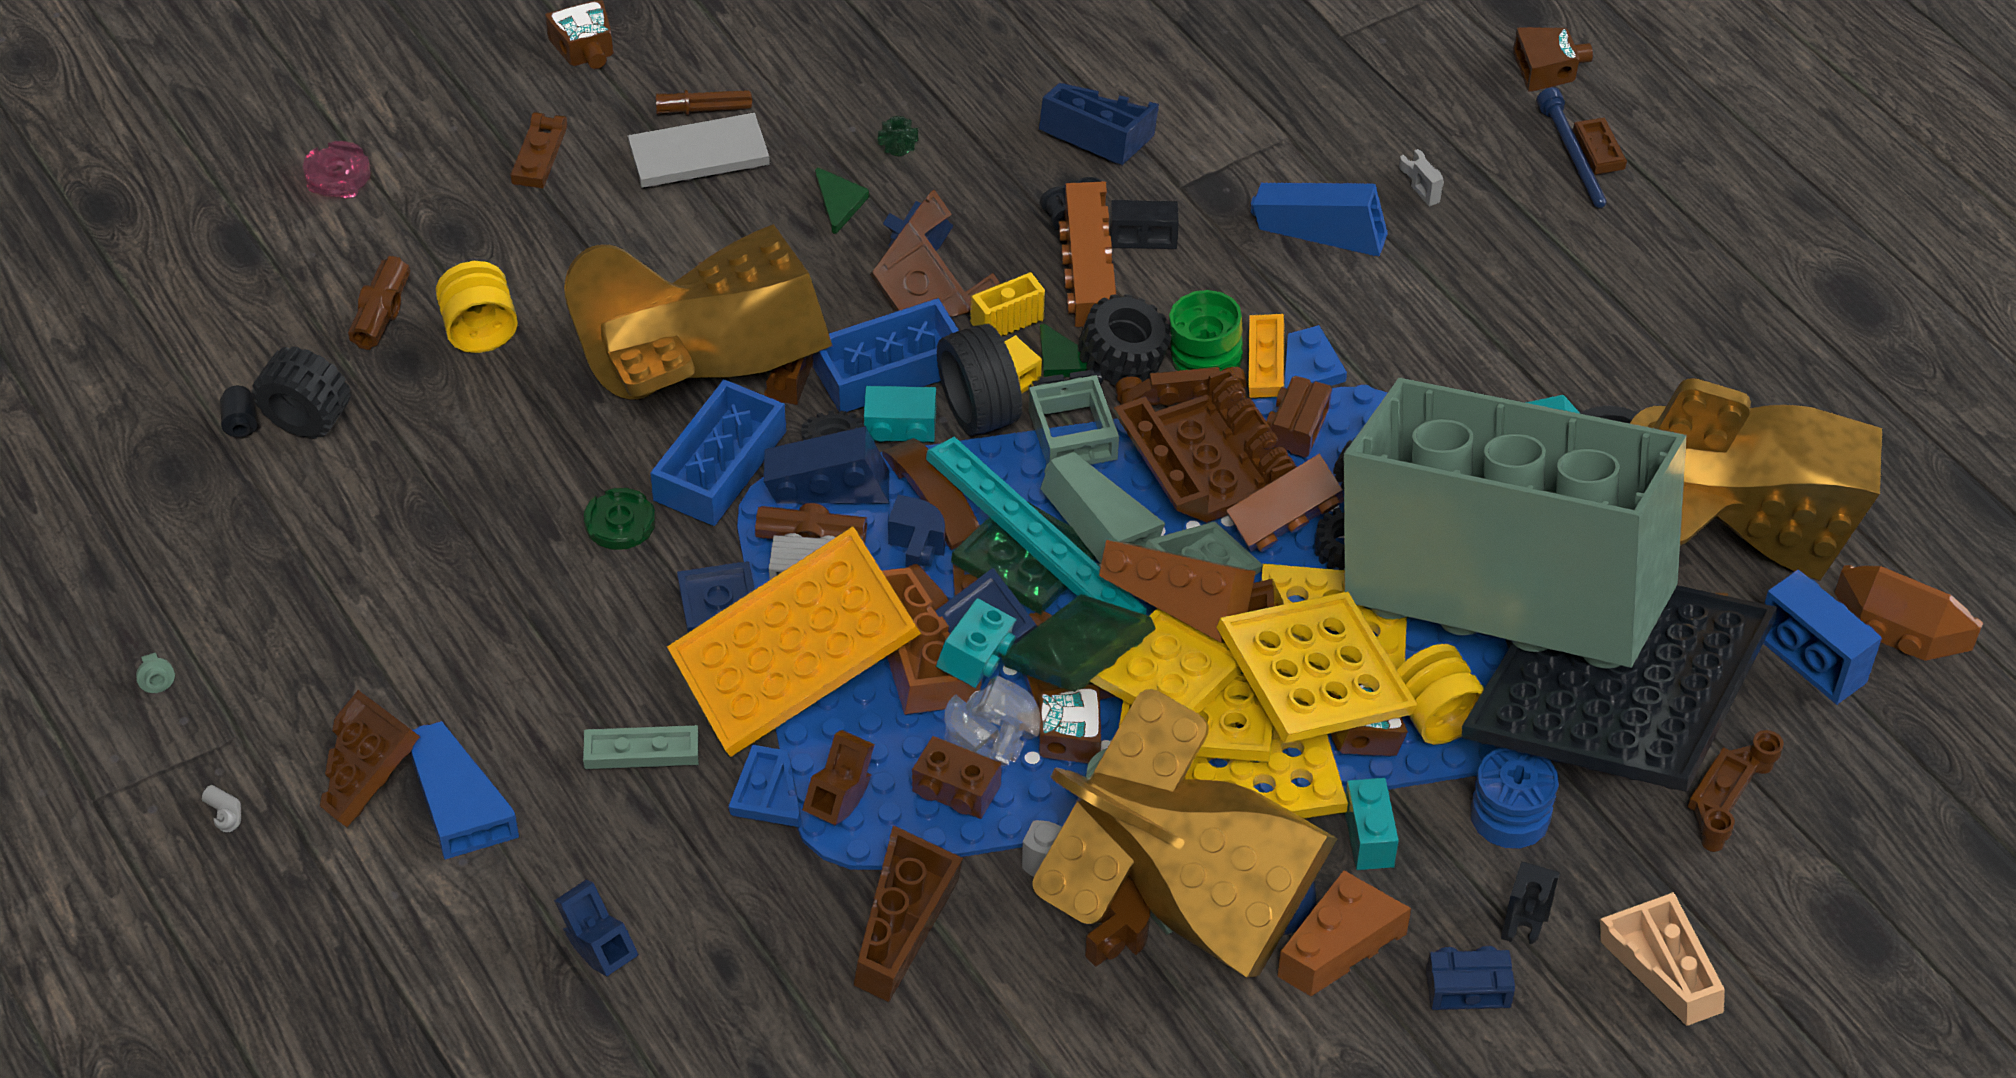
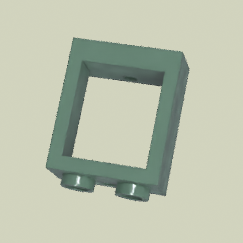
(1092, 445)

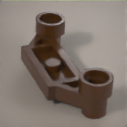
(1171, 386)
(1726, 783)

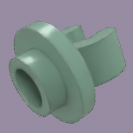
(154, 674)

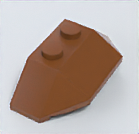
(1908, 612)

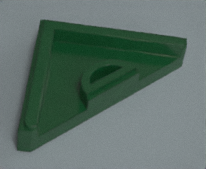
(839, 197)
(1059, 353)

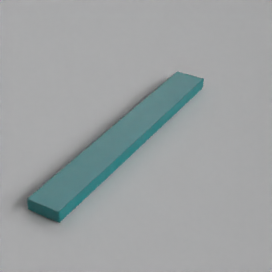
(1026, 524)

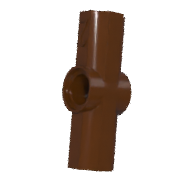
(379, 302)
(809, 521)

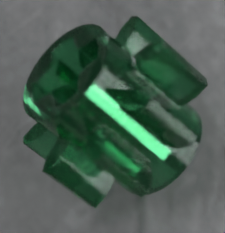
(898, 136)

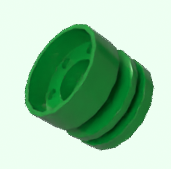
(1206, 331)

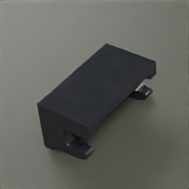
(1144, 224)
(1530, 900)

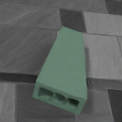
(1097, 505)

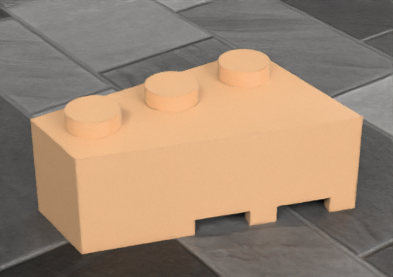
(1666, 957)

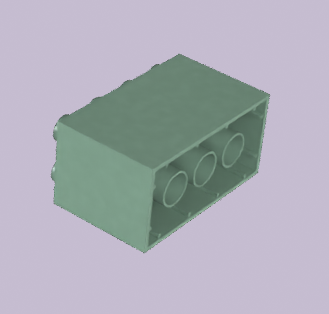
(1513, 521)

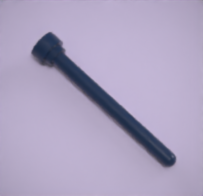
(1552, 104)

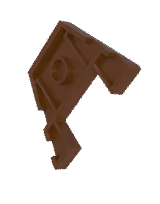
(915, 272)

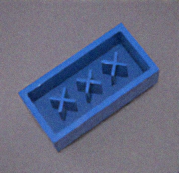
(884, 352)
(718, 452)

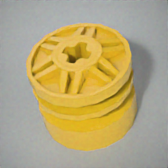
(476, 306)
(1442, 690)

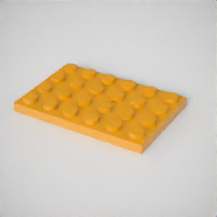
(792, 641)

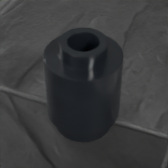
(238, 411)

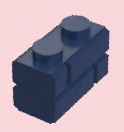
(1470, 979)

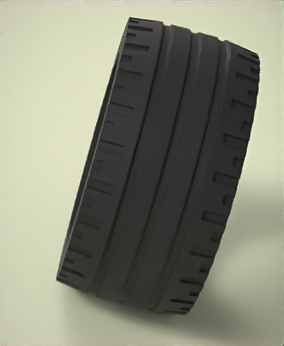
(979, 379)

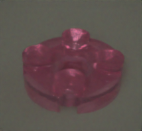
(343, 182)

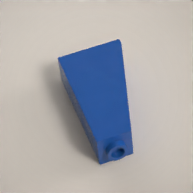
(1323, 213)
(458, 795)

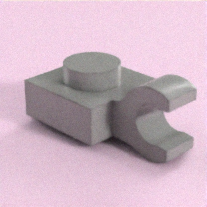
(1425, 179)

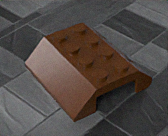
(1207, 448)

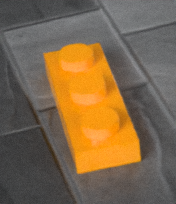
(1266, 355)

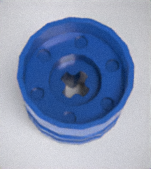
(1513, 798)

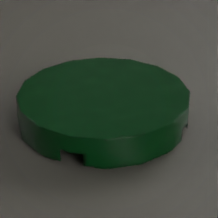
(619, 519)

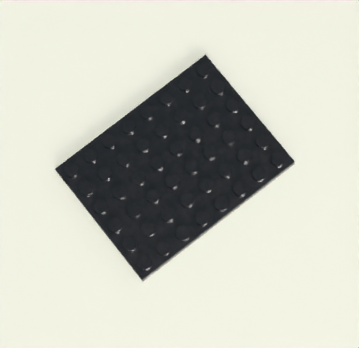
(1626, 720)

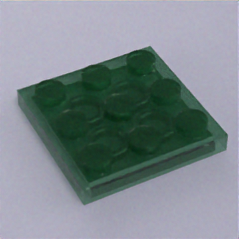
(1022, 573)
(1078, 642)

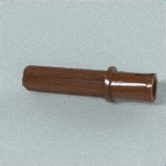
(703, 101)

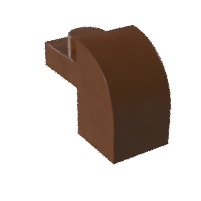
(843, 781)
(1122, 926)

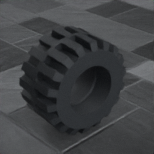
(1130, 321)
(301, 392)

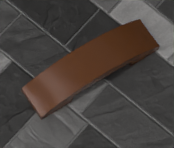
(910, 461)

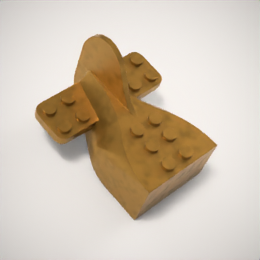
(724, 318)
(1772, 473)
(1201, 852)

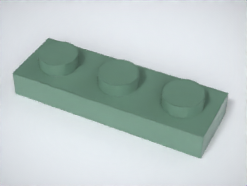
(641, 747)

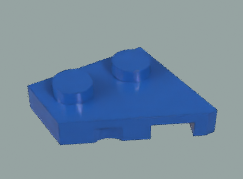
(1312, 358)
(767, 788)

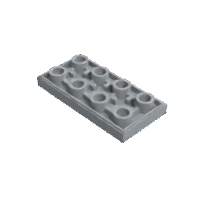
(698, 150)

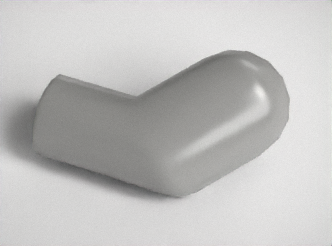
(227, 808)

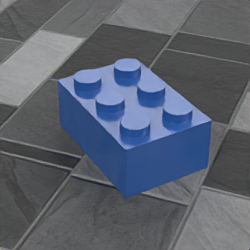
(1820, 637)

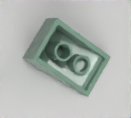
(1207, 543)

